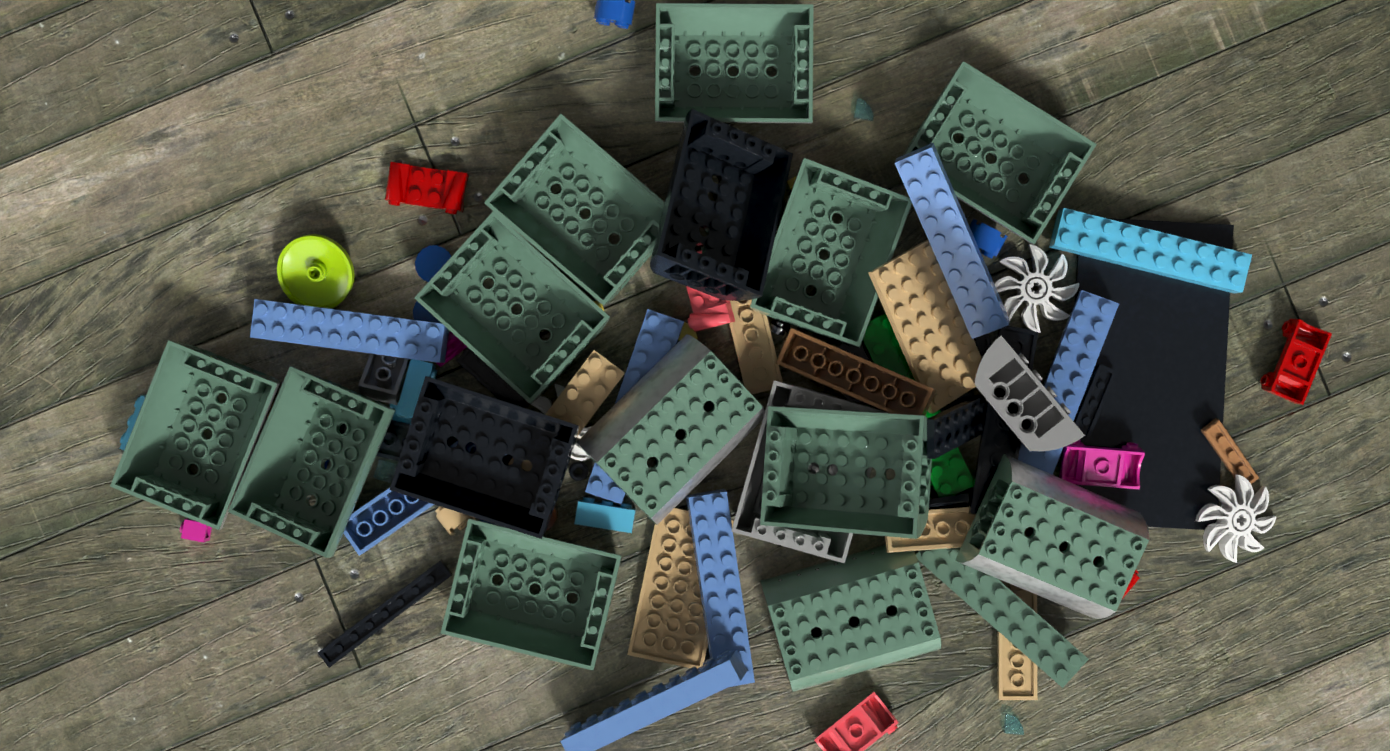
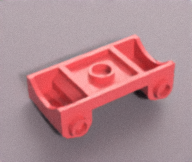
(708, 310)
(859, 727)

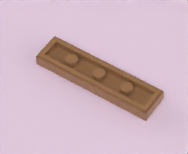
(1228, 450)

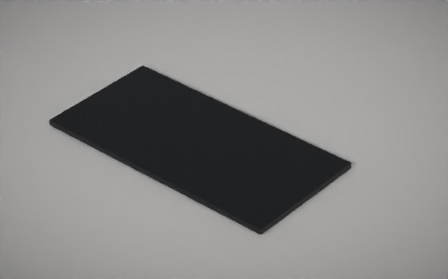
(1169, 379)

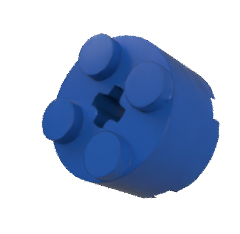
(615, 12)
(987, 239)

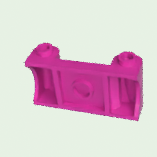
(1102, 465)

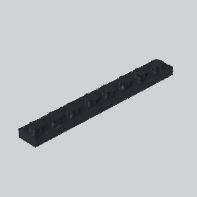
(385, 613)

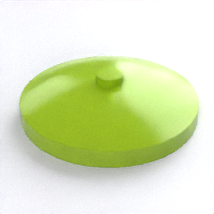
(315, 271)

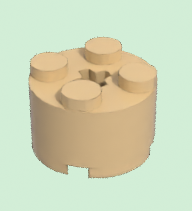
(451, 519)

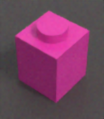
(195, 530)

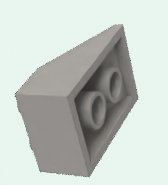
(384, 378)

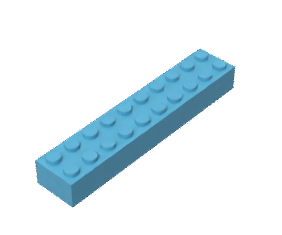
(1150, 251)

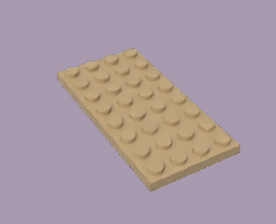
(927, 323)
(669, 609)

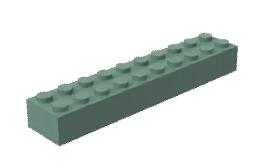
(1007, 614)

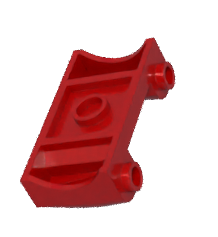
(426, 187)
(1297, 361)

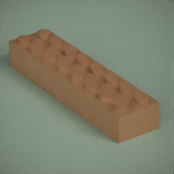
(854, 375)

